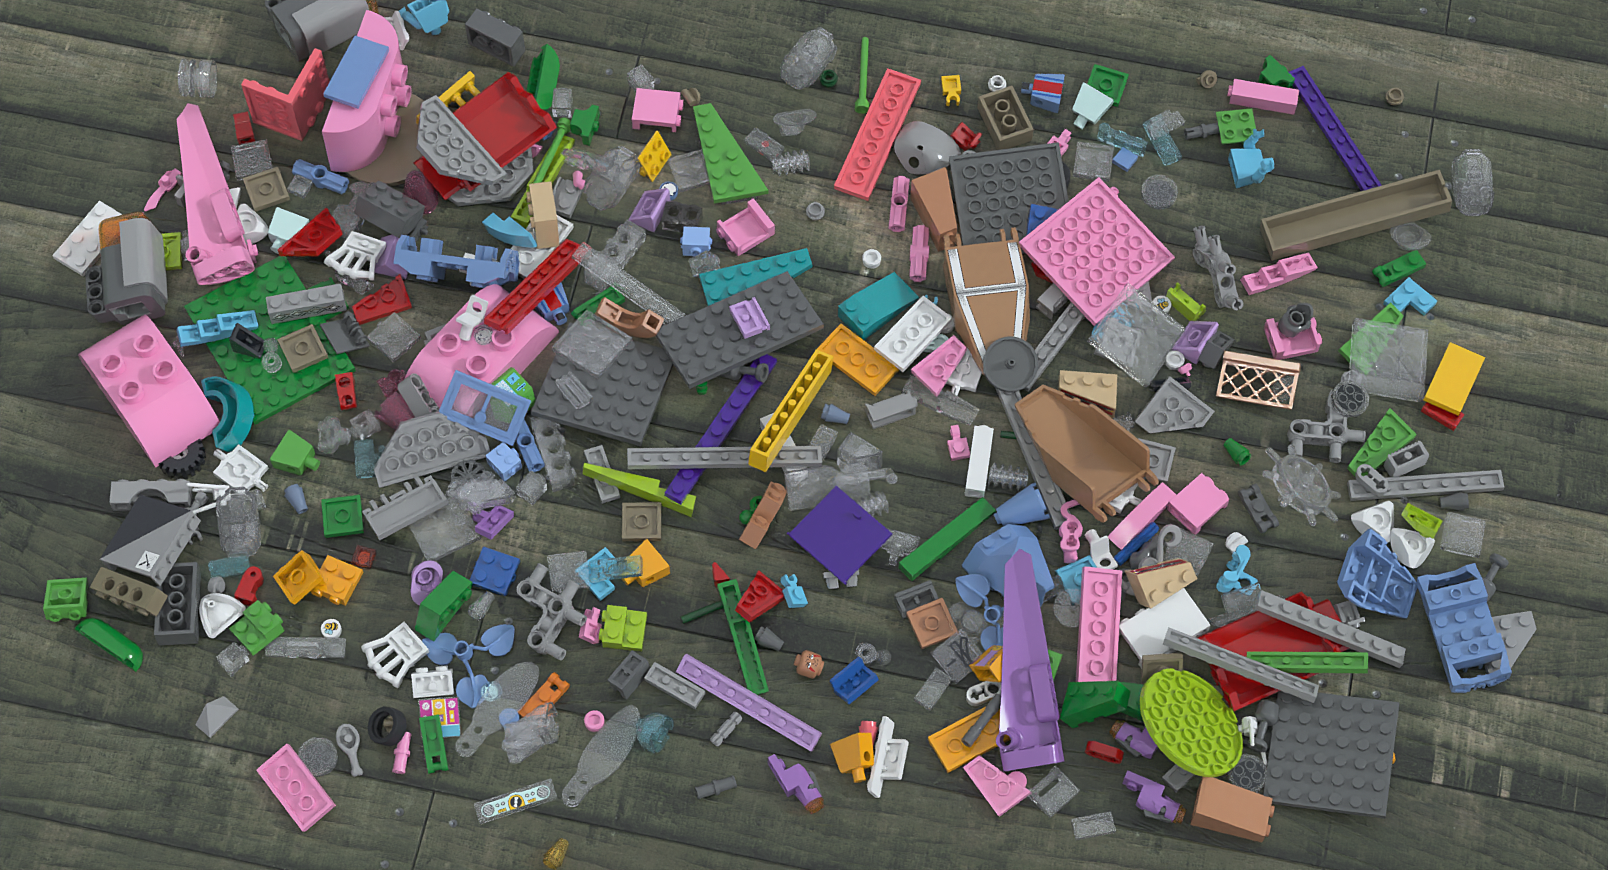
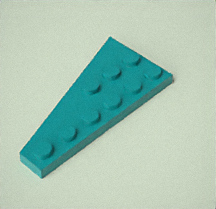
(734, 279)

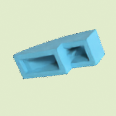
(508, 231)

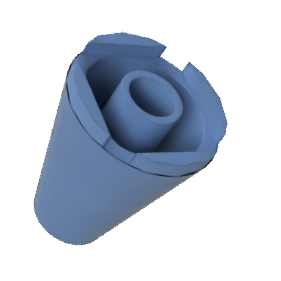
(1022, 508)

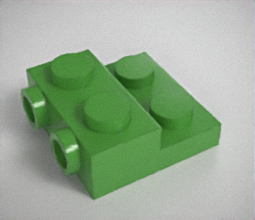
(66, 599)
(257, 627)

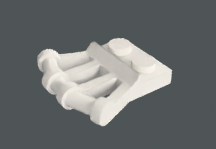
(358, 246)
(405, 644)

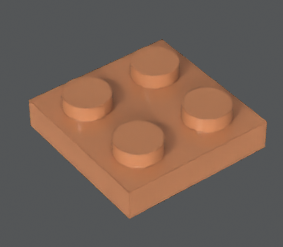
(931, 623)

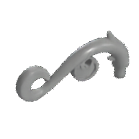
(1148, 561)

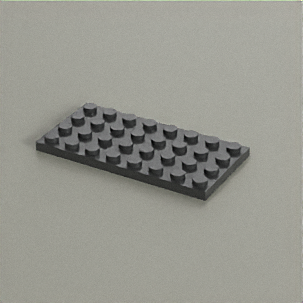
(712, 343)

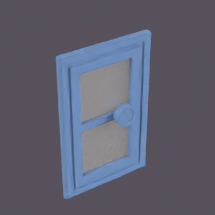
(484, 407)

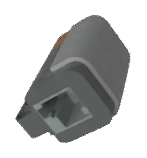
(317, 22)
(130, 272)

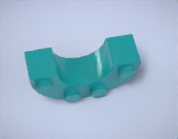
(237, 411)

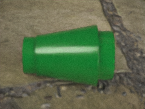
(1237, 452)

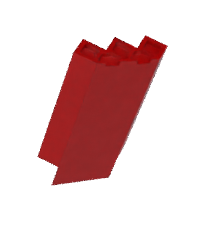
(504, 123)
(1265, 634)

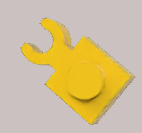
(952, 88)

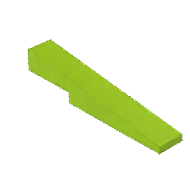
(521, 213)
(640, 486)

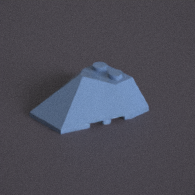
(994, 551)
(1375, 578)

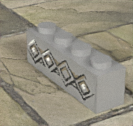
(306, 303)

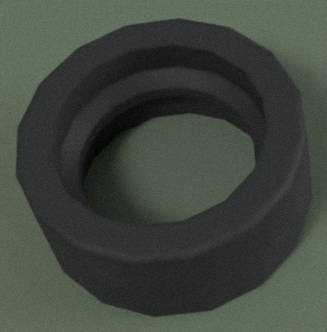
(398, 728)

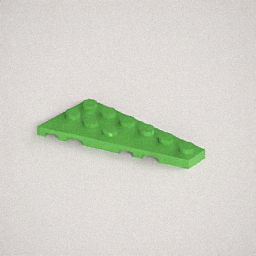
(727, 166)

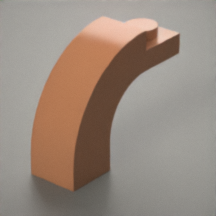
(633, 324)

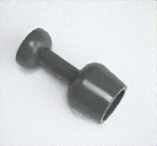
(761, 372)
(1498, 562)
(1266, 715)

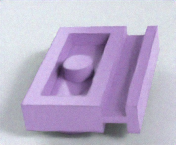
(749, 318)

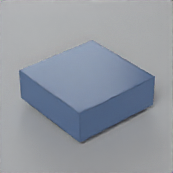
(1125, 159)

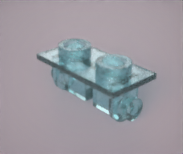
(228, 566)

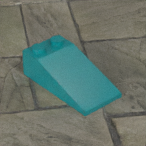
(876, 305)

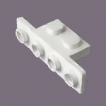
(888, 758)

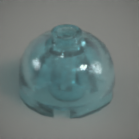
(653, 731)

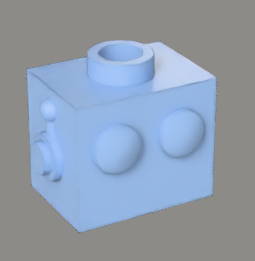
(695, 240)
(504, 461)

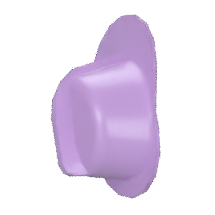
(425, 579)

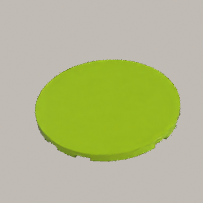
(1191, 723)

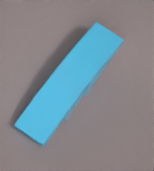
(215, 329)

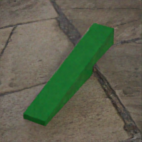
(946, 539)
(742, 638)

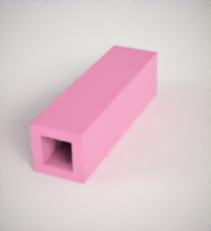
(1263, 96)

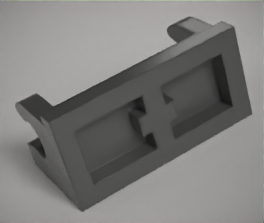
(915, 597)
(629, 674)

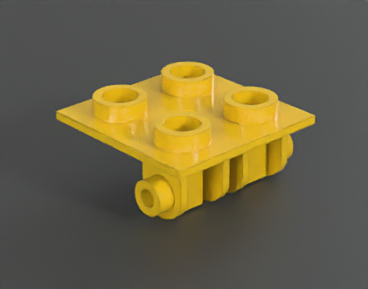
(653, 157)

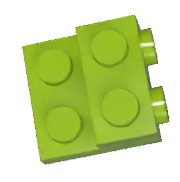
(623, 628)

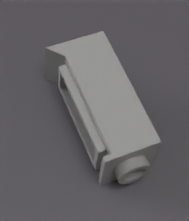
(1051, 301)
(891, 410)

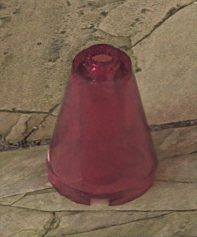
(421, 190)
(394, 411)

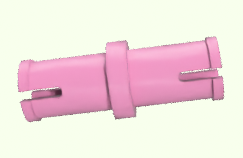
(401, 754)

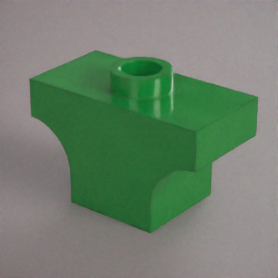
(1275, 74)
(585, 123)

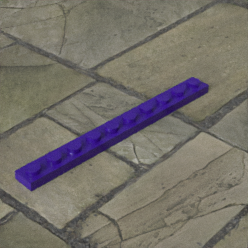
(1334, 130)
(720, 428)

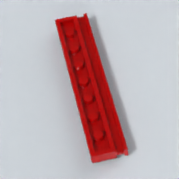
(533, 288)

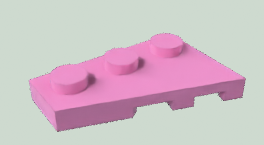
(939, 365)
(997, 787)

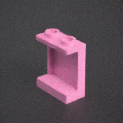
(657, 108)
(746, 228)
(1287, 347)
(1197, 503)

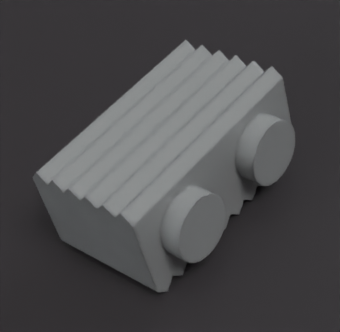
(1406, 459)

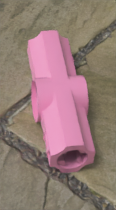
(898, 212)
(919, 253)

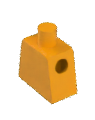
(653, 565)
(854, 755)

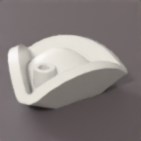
(252, 223)
(1377, 517)
(1410, 546)
(218, 612)

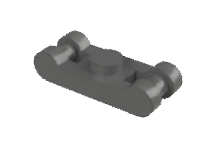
(1258, 508)

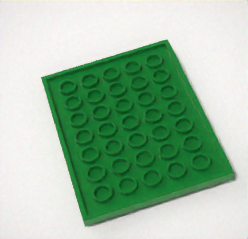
(267, 390)

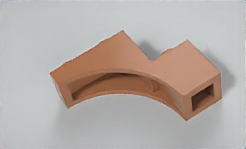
(763, 515)

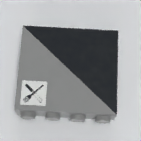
(150, 538)

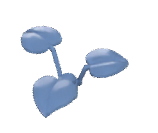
(973, 591)
(441, 651)

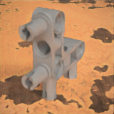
(1211, 256)
(1321, 433)
(551, 620)

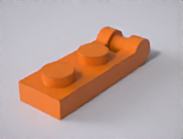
(545, 694)

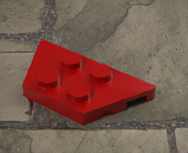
(313, 237)

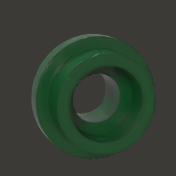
(828, 74)

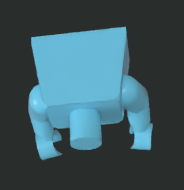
(426, 15)
(1248, 164)

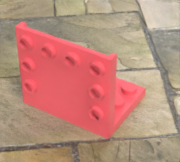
(293, 112)

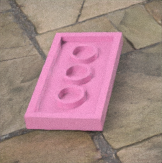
(295, 787)

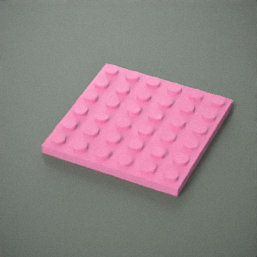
(1095, 250)

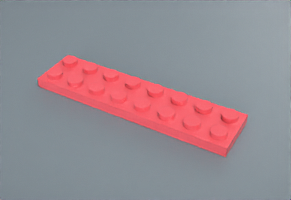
(877, 134)

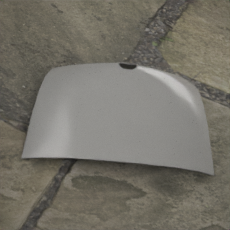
(935, 143)

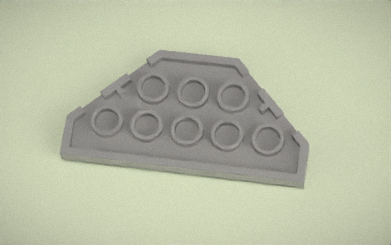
(452, 147)
(518, 174)
(427, 446)

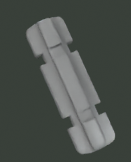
(726, 728)

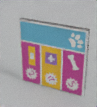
(449, 714)

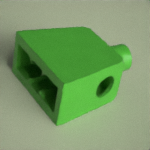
(294, 455)

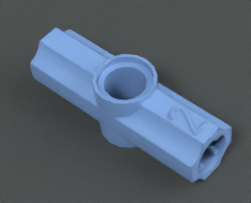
(329, 180)
(529, 452)

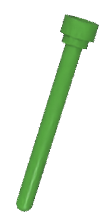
(862, 103)
(563, 127)

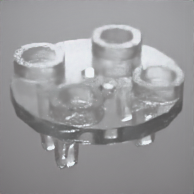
(1062, 607)

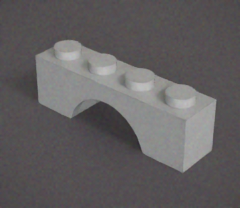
(125, 492)

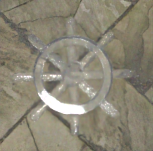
(1301, 485)

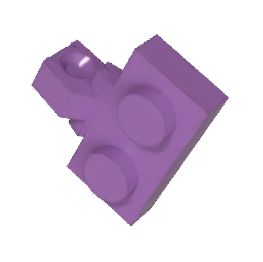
(492, 521)

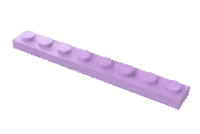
(749, 702)

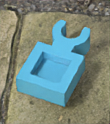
(793, 594)

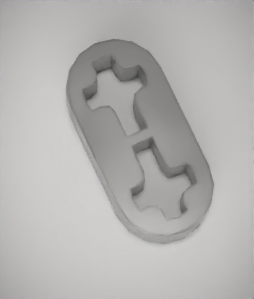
(1371, 480)

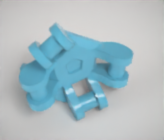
(1236, 565)

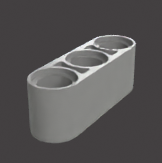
(417, 396)

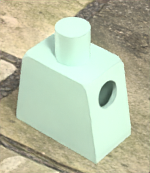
(1090, 105)
(283, 227)

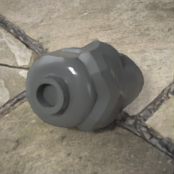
(1296, 319)

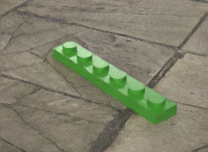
(1313, 661)

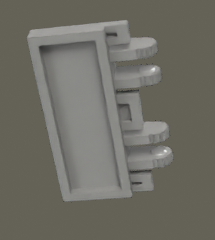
(405, 507)

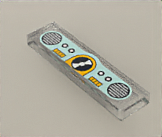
(515, 801)

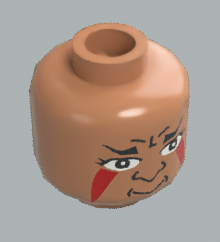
(809, 664)

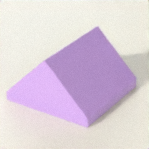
(650, 208)
(386, 260)
(1195, 338)

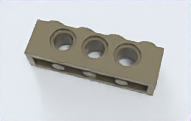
(128, 591)

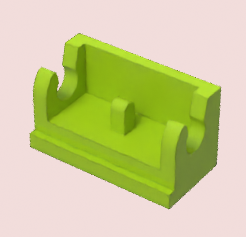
(1185, 304)

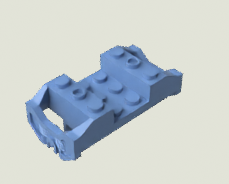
(431, 265)
(1463, 627)

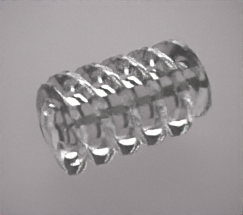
(790, 162)
(1008, 476)
(874, 503)

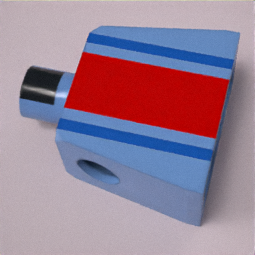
(1045, 91)
(554, 306)

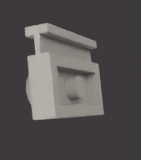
(566, 197)

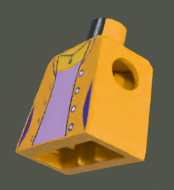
(989, 664)

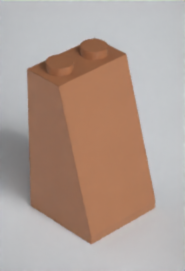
(935, 207)
(1232, 810)

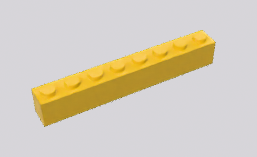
(790, 410)

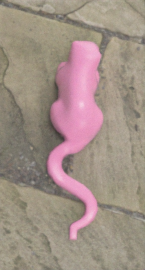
(1070, 532)

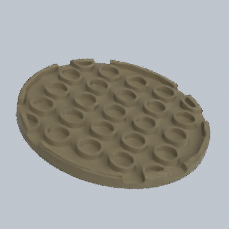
(398, 153)

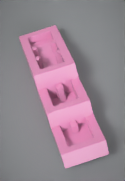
(1278, 274)
(1142, 516)

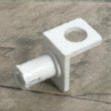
(471, 317)
(1100, 549)

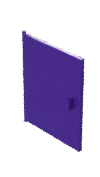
(838, 534)

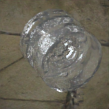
(195, 77)

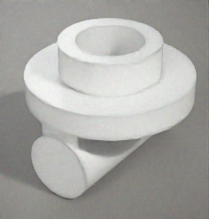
(1234, 540)

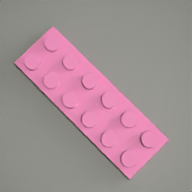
(1098, 625)

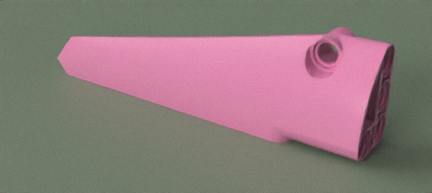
(211, 214)

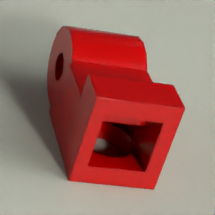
(243, 127)
(346, 390)
(248, 586)

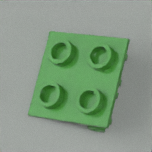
(1235, 125)

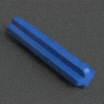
(1136, 543)

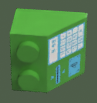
(515, 383)

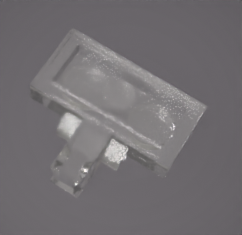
(900, 544)

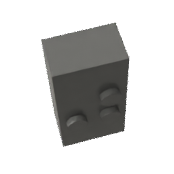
(180, 613)

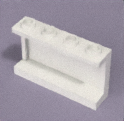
(1148, 627)

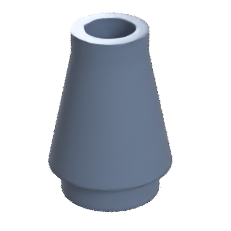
(834, 414)
(296, 498)

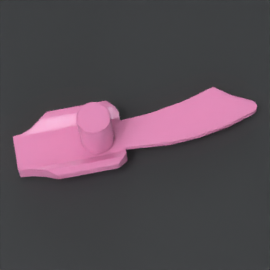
(166, 183)

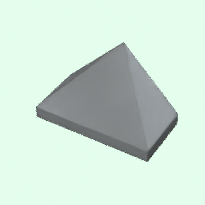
(215, 715)

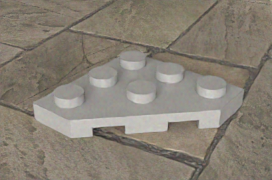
(1173, 409)
(1516, 632)

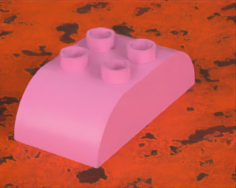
(360, 135)
(485, 362)
(150, 389)

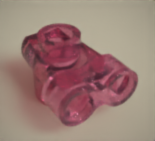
(390, 384)

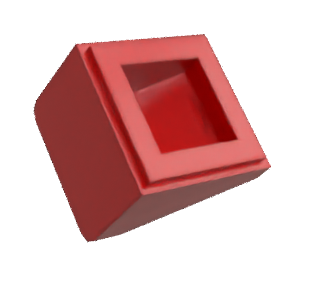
(718, 574)

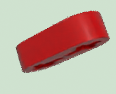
(1104, 752)

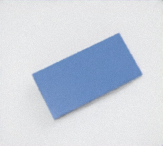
(356, 72)

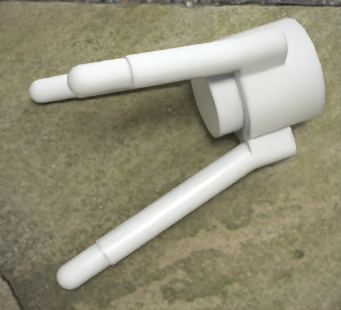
(217, 490)
(1250, 728)

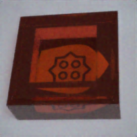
(363, 557)

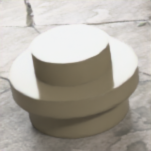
(1394, 96)

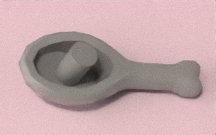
(348, 741)

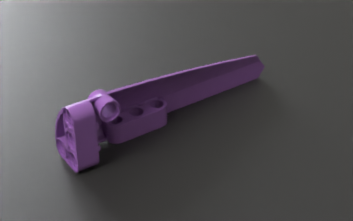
(1027, 685)

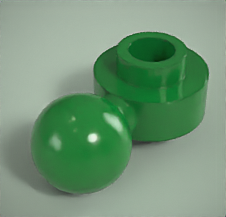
(745, 515)

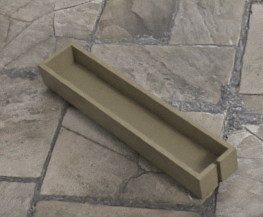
(1355, 215)

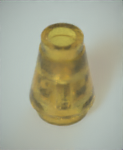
(554, 856)

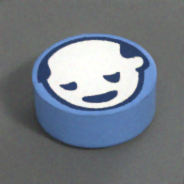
(672, 187)

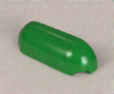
(544, 76)
(111, 641)

